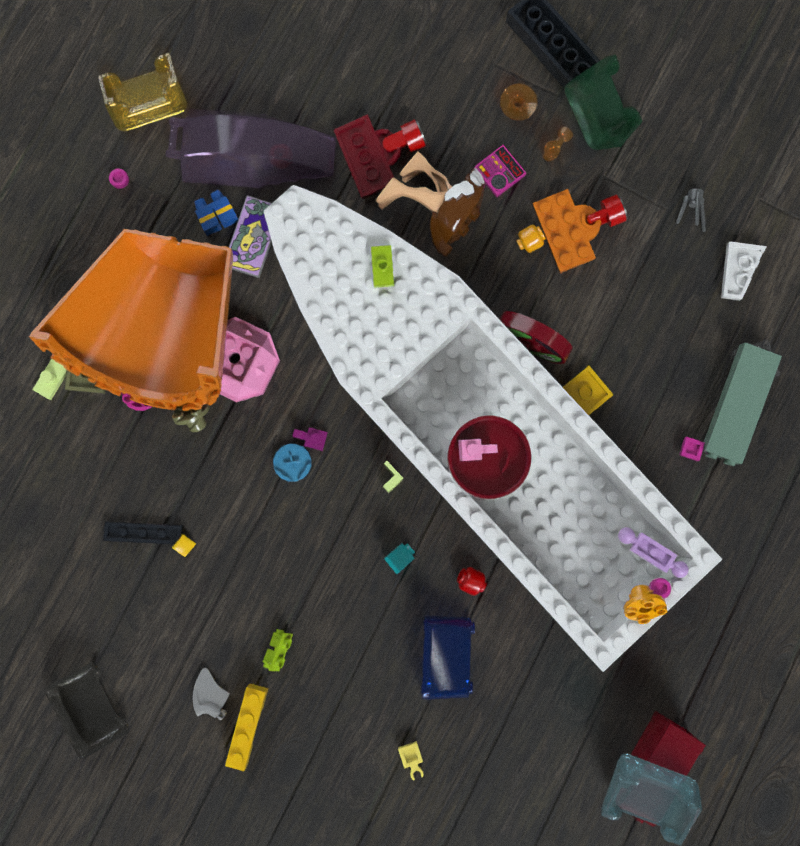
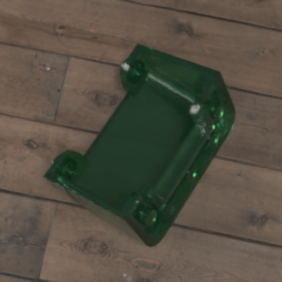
(599, 107)

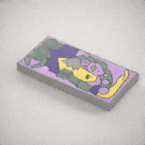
(251, 238)

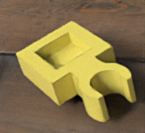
(411, 758)

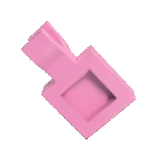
(473, 449)

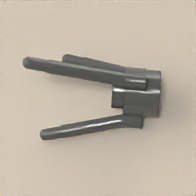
(695, 200)

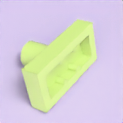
(50, 379)

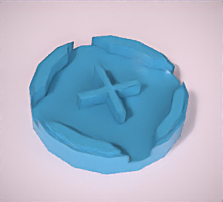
(292, 462)

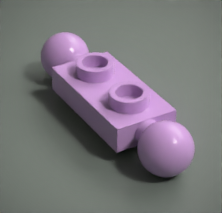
(653, 552)

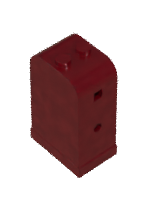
(668, 746)

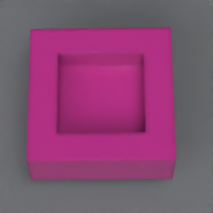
(692, 449)

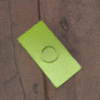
(382, 266)

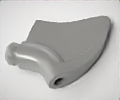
(209, 696)

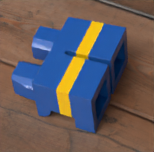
(207, 215)

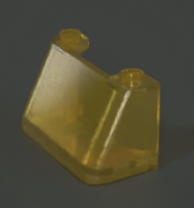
(145, 96)

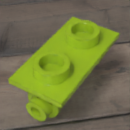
(275, 658)

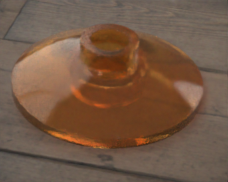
(522, 94)

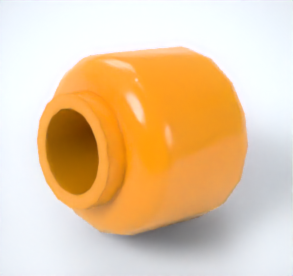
(531, 238)

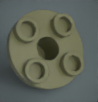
(193, 418)

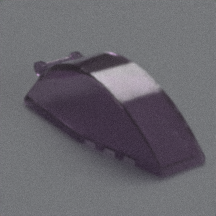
(248, 149)

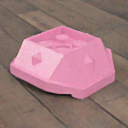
(256, 363)

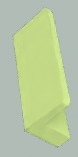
(395, 480)

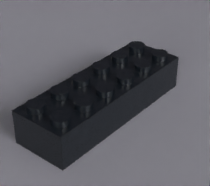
(551, 39)

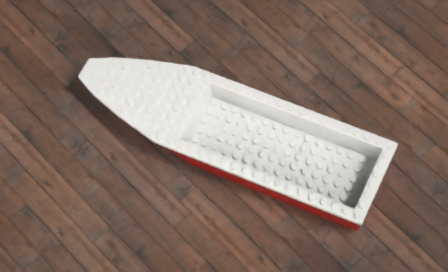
(437, 357)

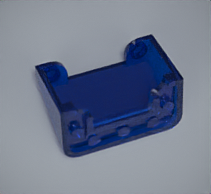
(446, 657)

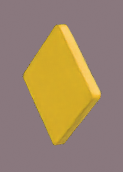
(184, 545)

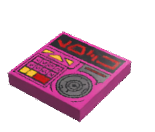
(500, 171)

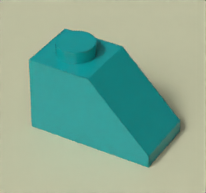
(400, 557)

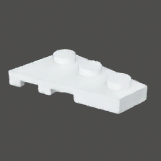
(739, 267)

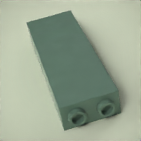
(740, 404)

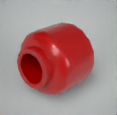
(471, 581)

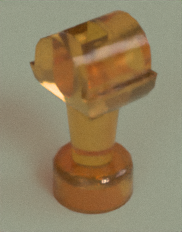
(552, 148)

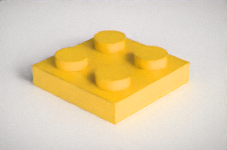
(588, 390)

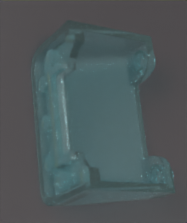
(653, 796)

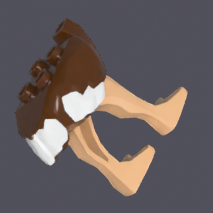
(450, 206)

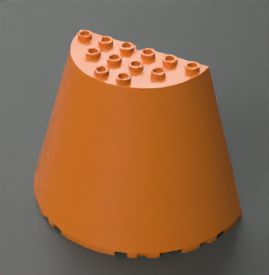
(147, 321)

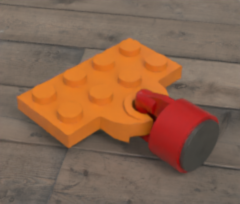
(572, 227)

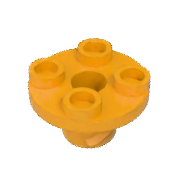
(644, 605)

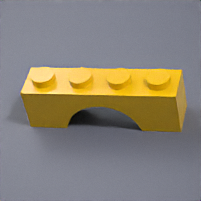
(246, 727)

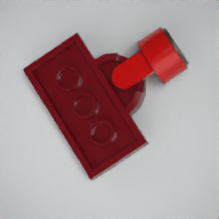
(374, 152)

